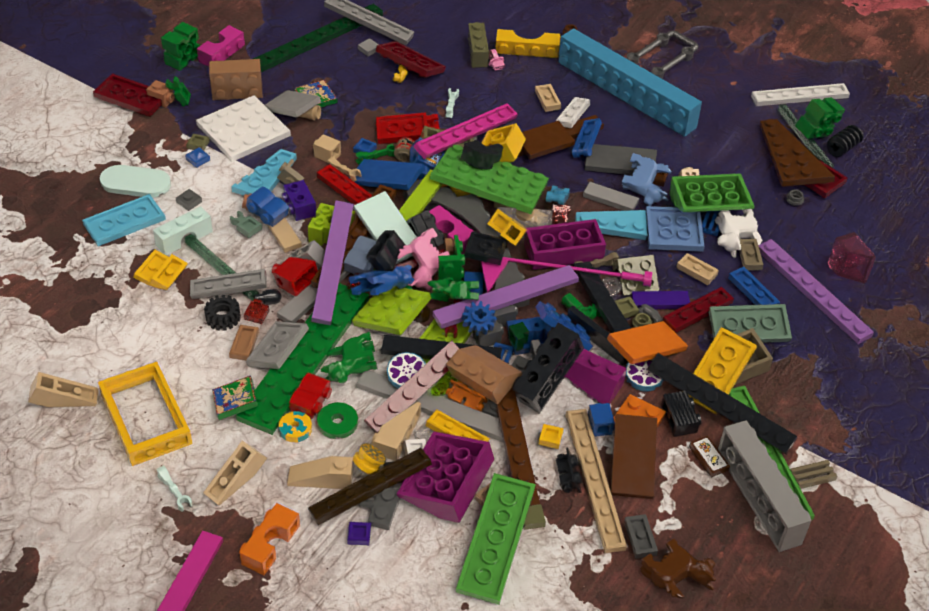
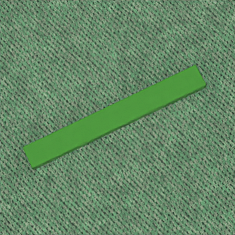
(742, 395)

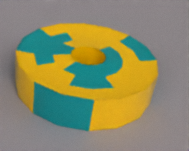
(292, 419)

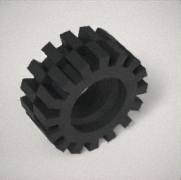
(222, 304)

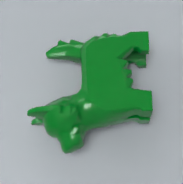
(444, 289)
(355, 358)

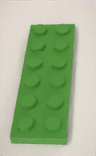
(496, 539)

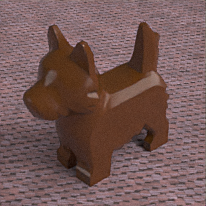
(675, 567)

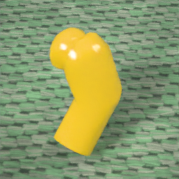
(402, 74)

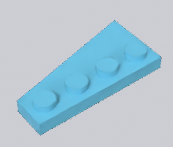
(264, 175)
(618, 223)

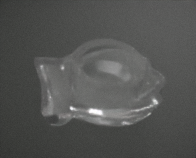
(612, 285)

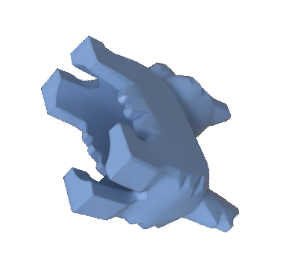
(643, 179)

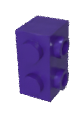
(299, 200)

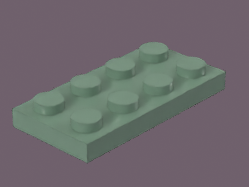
(768, 321)

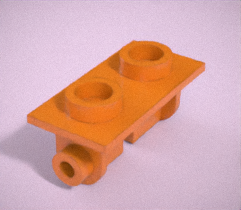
(460, 391)

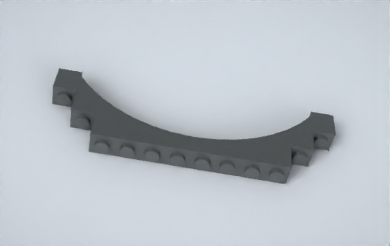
(473, 215)

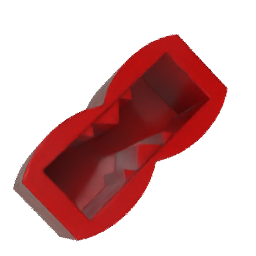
(310, 395)

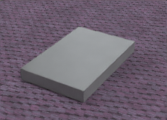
(293, 103)
(277, 345)

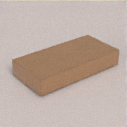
(244, 342)

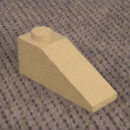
(60, 392)
(396, 431)
(236, 471)
(327, 472)

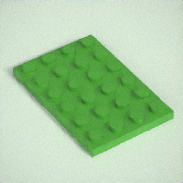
(501, 184)

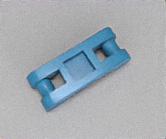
(558, 195)

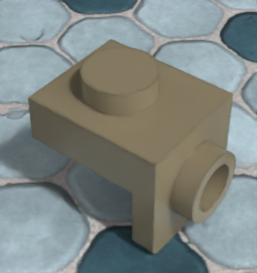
(288, 174)

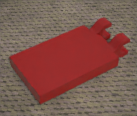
(395, 127)

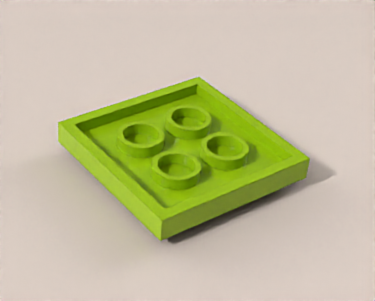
(392, 310)

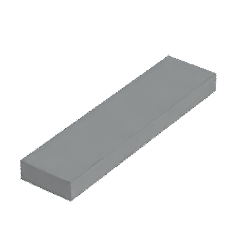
(228, 284)

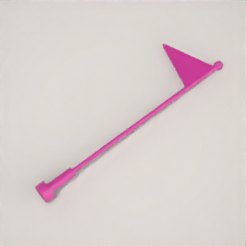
(492, 271)

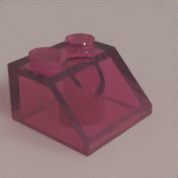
(851, 258)

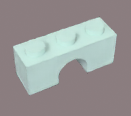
(170, 234)

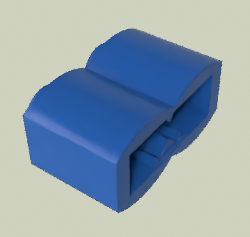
(267, 206)

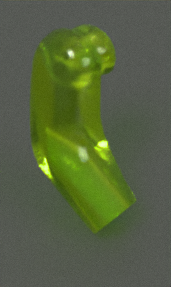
(442, 385)

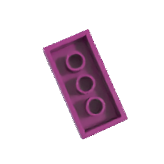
(565, 243)

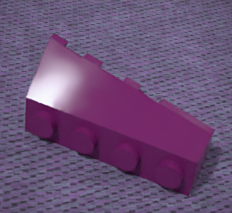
(597, 376)

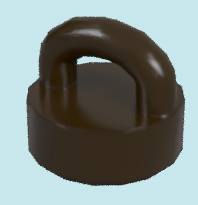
(424, 315)

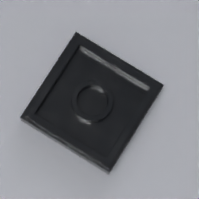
(485, 248)

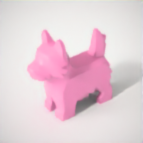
(426, 257)

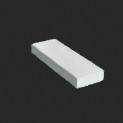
(573, 112)

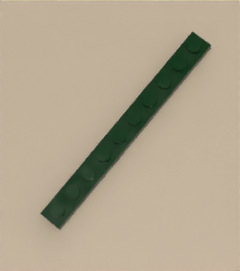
(311, 40)

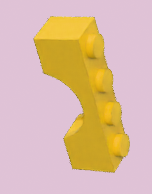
(545, 46)

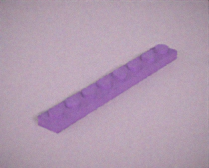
(815, 292)

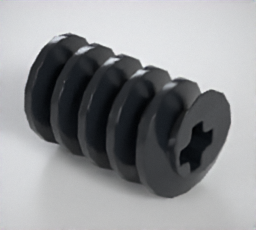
(844, 140)

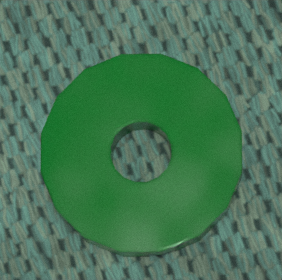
(335, 411)

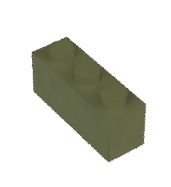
(478, 45)

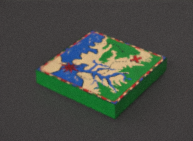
(320, 89)
(235, 397)

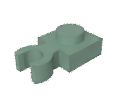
(247, 226)

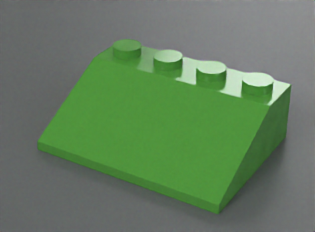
(710, 193)

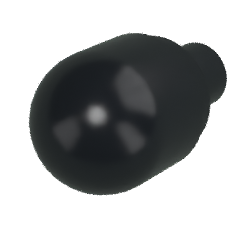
(269, 296)

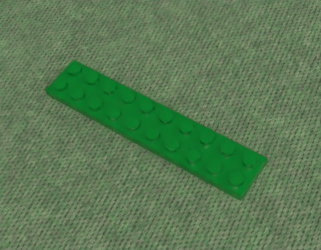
(307, 357)

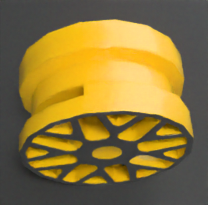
(369, 458)

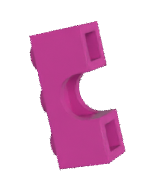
(229, 42)
(449, 224)

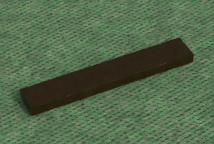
(369, 486)

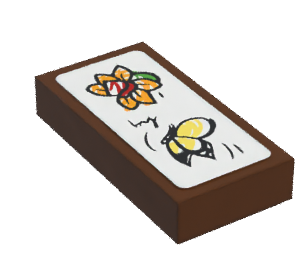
(709, 456)

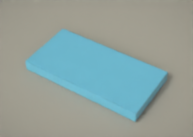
(123, 220)

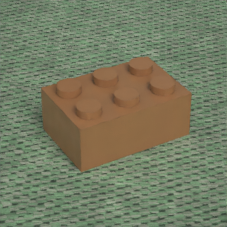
(235, 79)

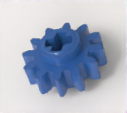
(478, 318)

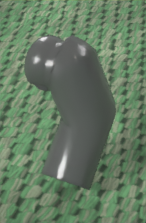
(653, 313)

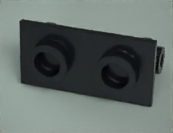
(572, 477)

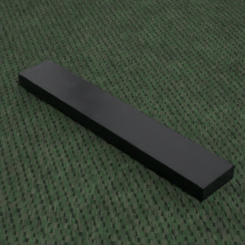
(601, 299)
(424, 348)

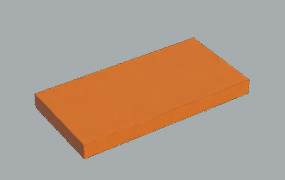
(646, 342)

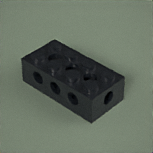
(548, 367)

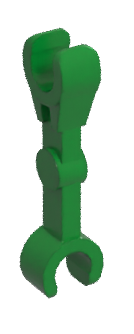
(375, 154)

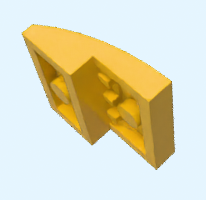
(160, 270)

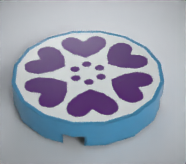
(403, 367)
(641, 378)

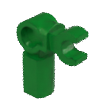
(590, 311)

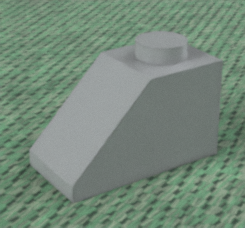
(310, 251)

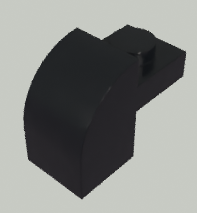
(481, 156)

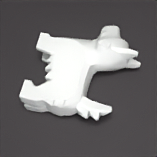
(735, 228)

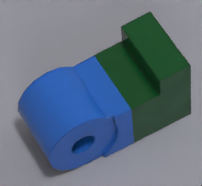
(526, 332)

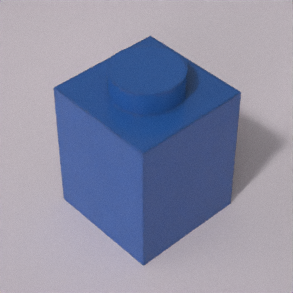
(601, 419)

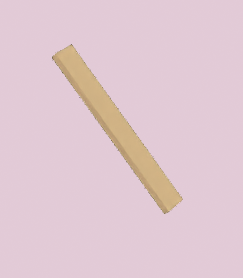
(595, 481)

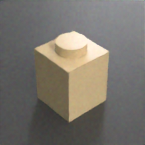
(326, 148)

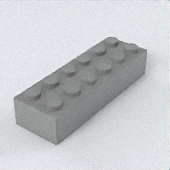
(764, 486)

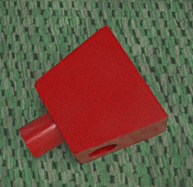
(294, 274)

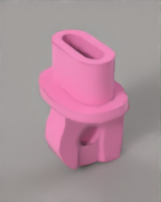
(496, 61)

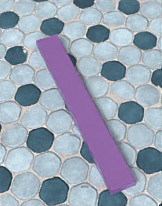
(332, 263)
(509, 295)

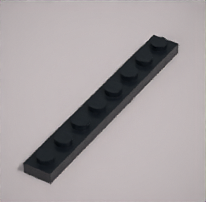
(722, 403)

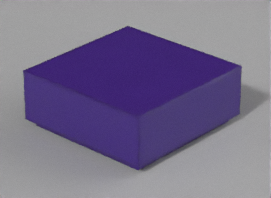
(359, 533)

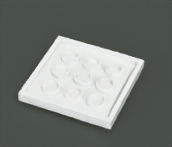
(243, 128)

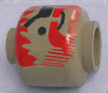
(402, 149)

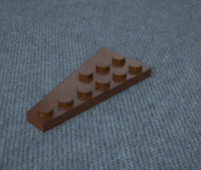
(791, 158)

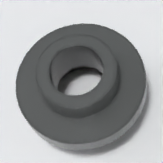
(795, 197)

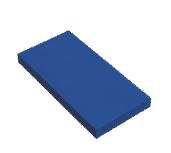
(388, 173)

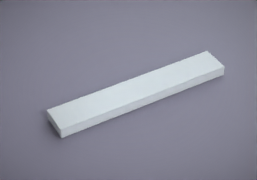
(799, 94)

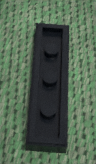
(596, 333)

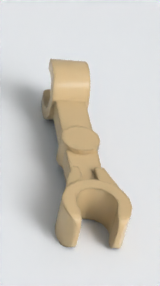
(352, 173)

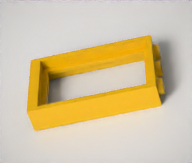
(155, 446)

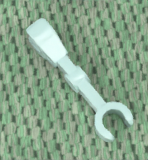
(451, 102)
(164, 476)

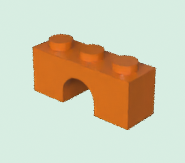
(277, 523)

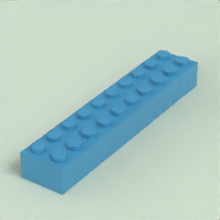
(629, 82)

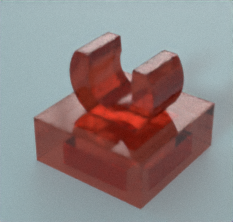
(560, 211)
(256, 311)

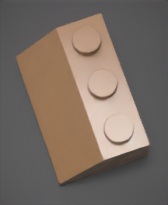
(483, 372)

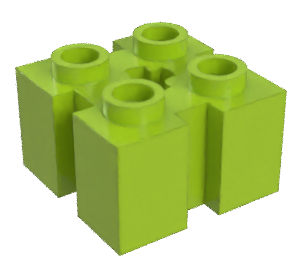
(320, 226)

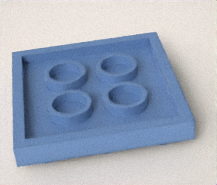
(673, 229)

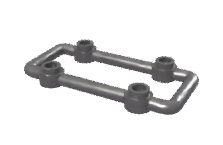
(662, 40)

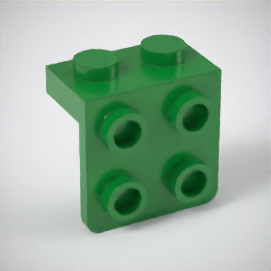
(451, 265)

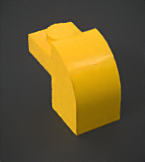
(508, 227)

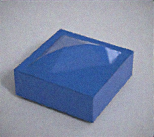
(197, 157)

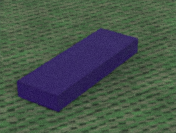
(661, 299)

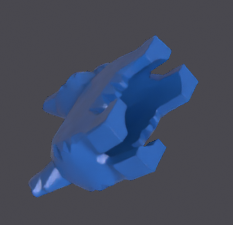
(382, 281)

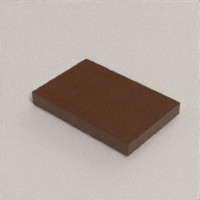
(546, 139)

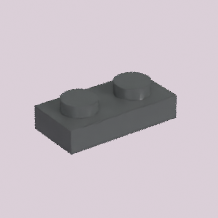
(640, 536)

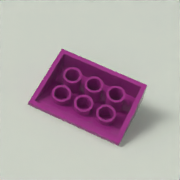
(452, 479)

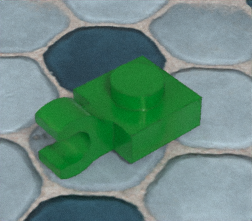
(181, 92)

